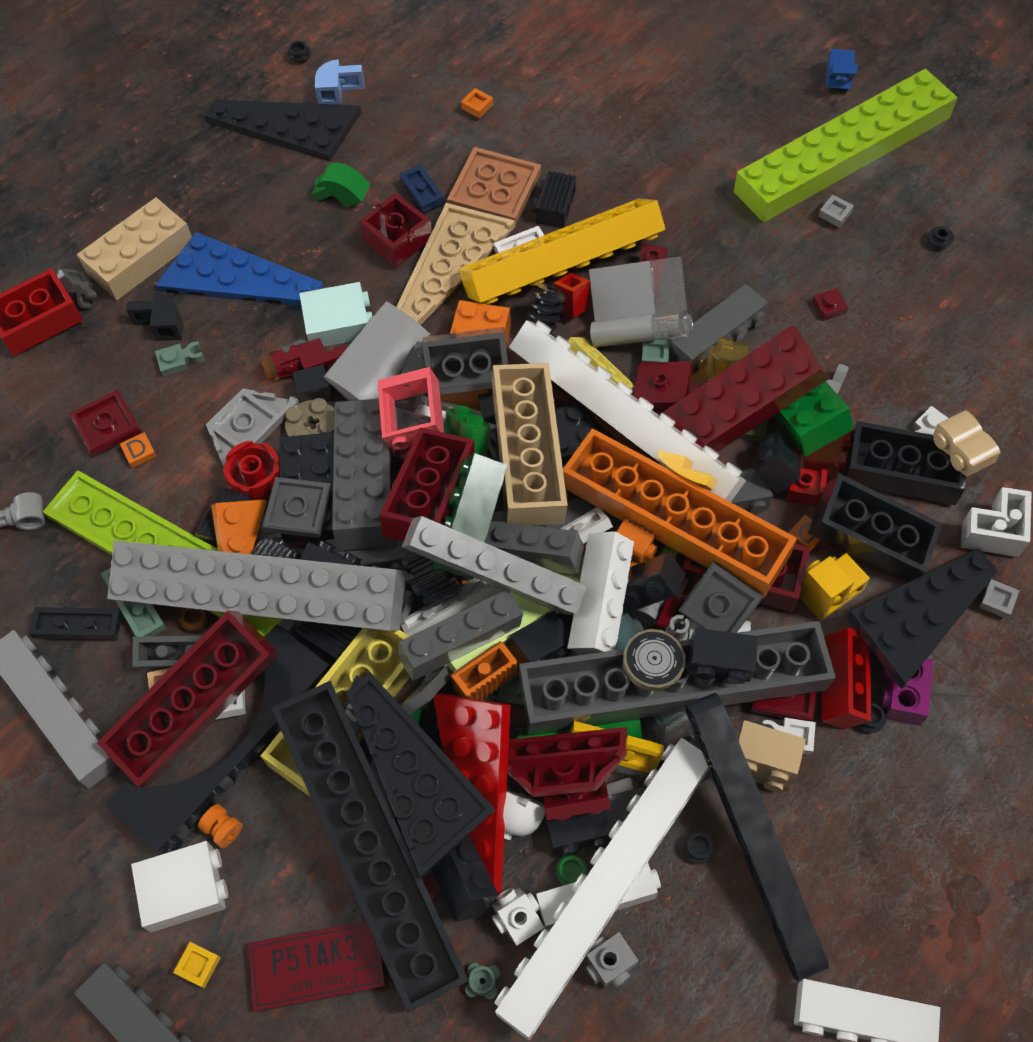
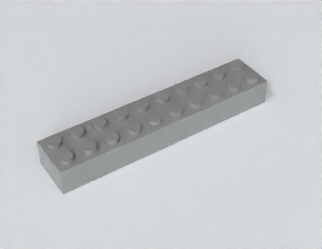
(257, 585)

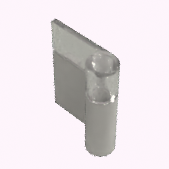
(639, 302)

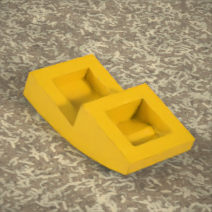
(683, 465)

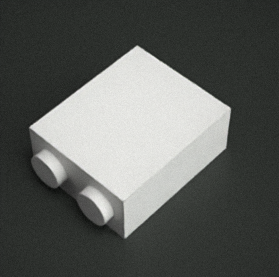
(179, 886)

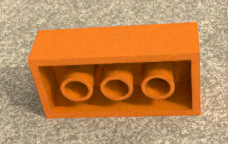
(475, 317)

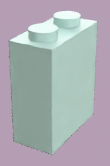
(335, 313)

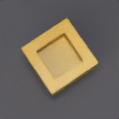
(197, 965)

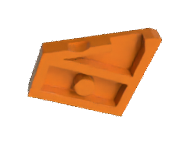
(237, 524)

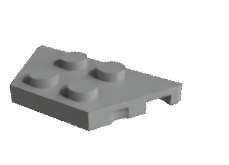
(247, 418)

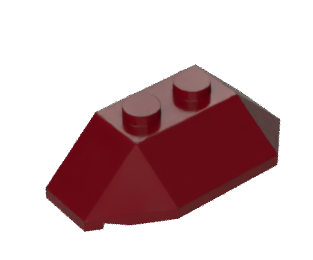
(566, 760)

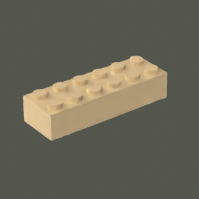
(529, 444)

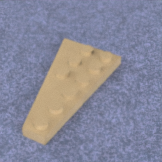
(456, 241)

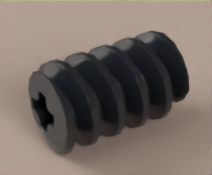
(548, 306)

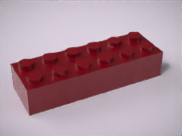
(749, 391)
(188, 698)

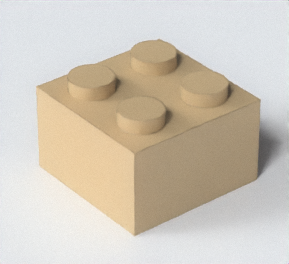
(771, 755)

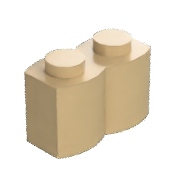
(966, 443)

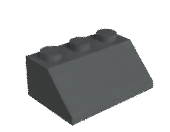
(465, 358)

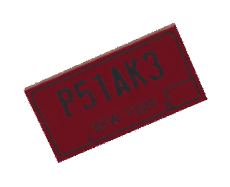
(314, 966)

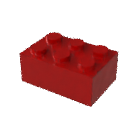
(35, 312)

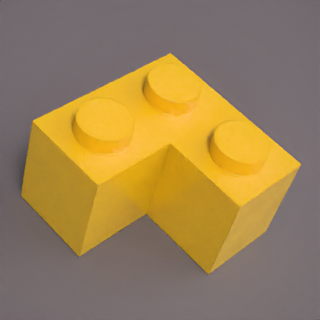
(832, 584)

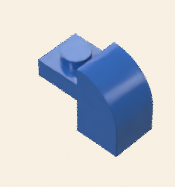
(840, 69)

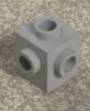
(613, 949)

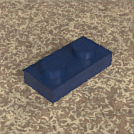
(421, 188)

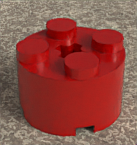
(252, 469)

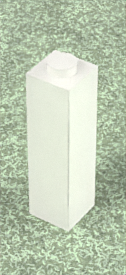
(642, 890)

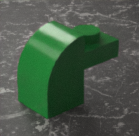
(343, 183)

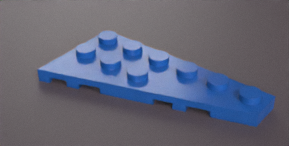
(232, 273)

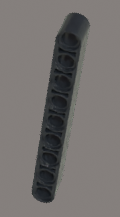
(756, 837)

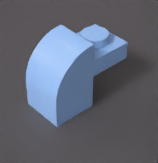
(333, 78)

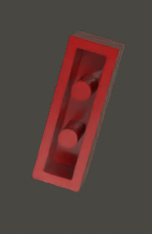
(849, 696)

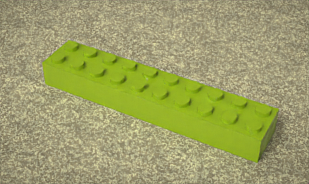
(844, 145)

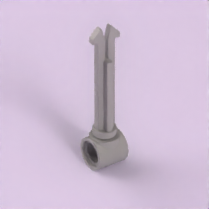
(24, 512)

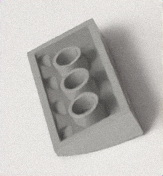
(375, 353)

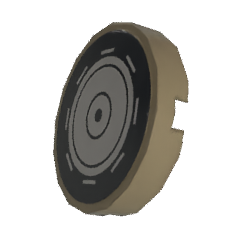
(653, 660)

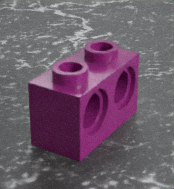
(916, 692)

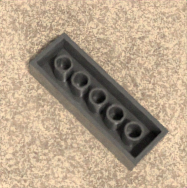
(360, 475)

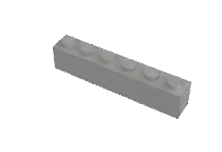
(494, 566)
(52, 710)

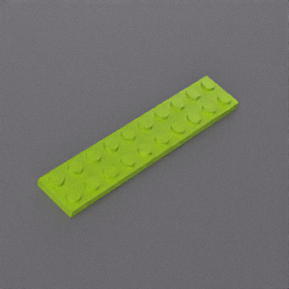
(106, 516)

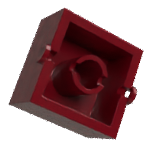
(395, 229)

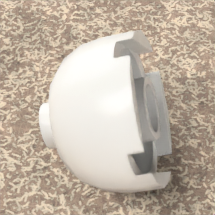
(521, 814)

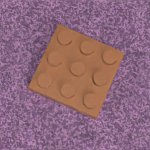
(495, 184)

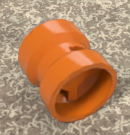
(220, 826)

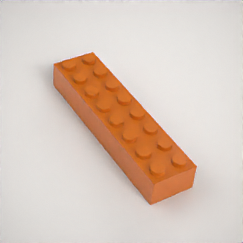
(677, 511)

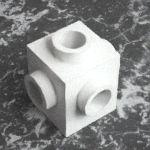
(517, 914)

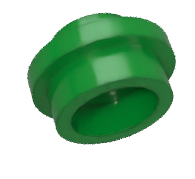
(570, 868)

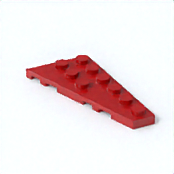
(477, 742)

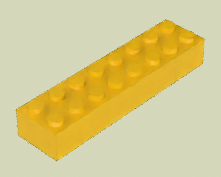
(561, 250)

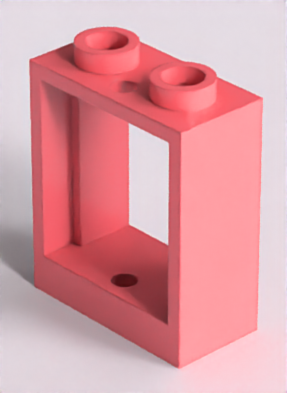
(403, 387)

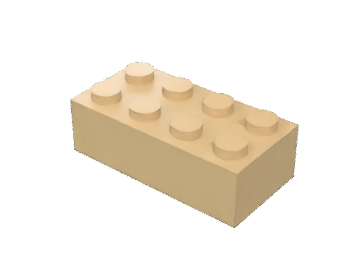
(135, 248)

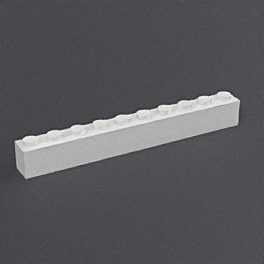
(619, 408)
(602, 890)

